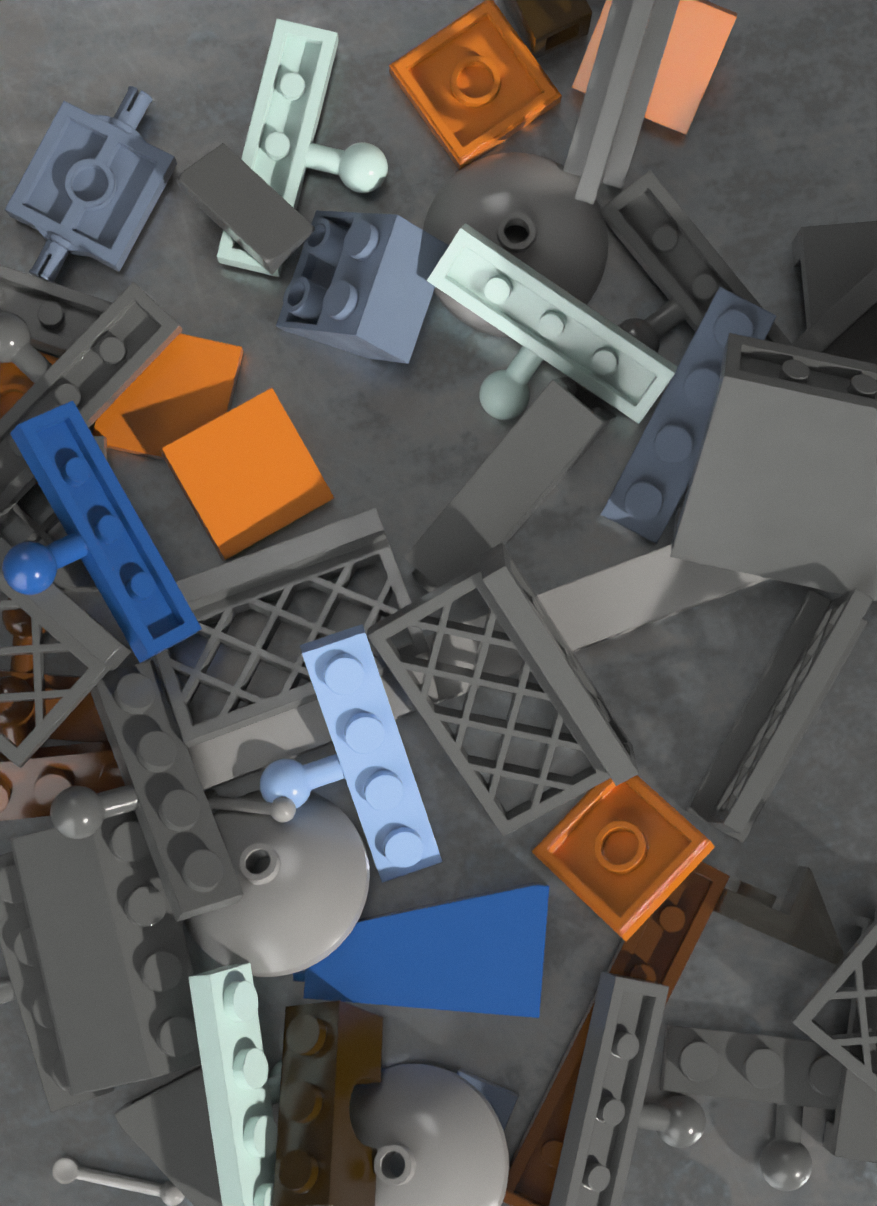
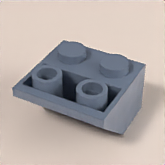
(362, 284)

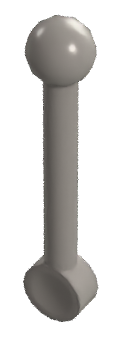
(281, 808)
(68, 1169)

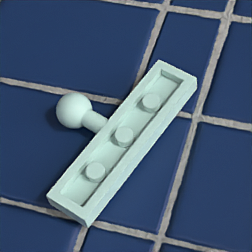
(286, 123)
(549, 328)
(237, 1083)

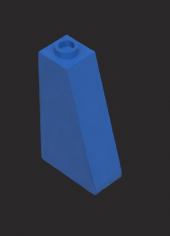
(443, 956)

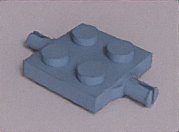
(91, 185)

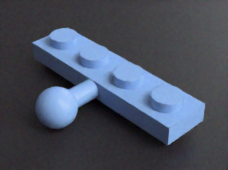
(367, 756)

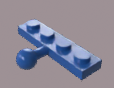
(99, 531)

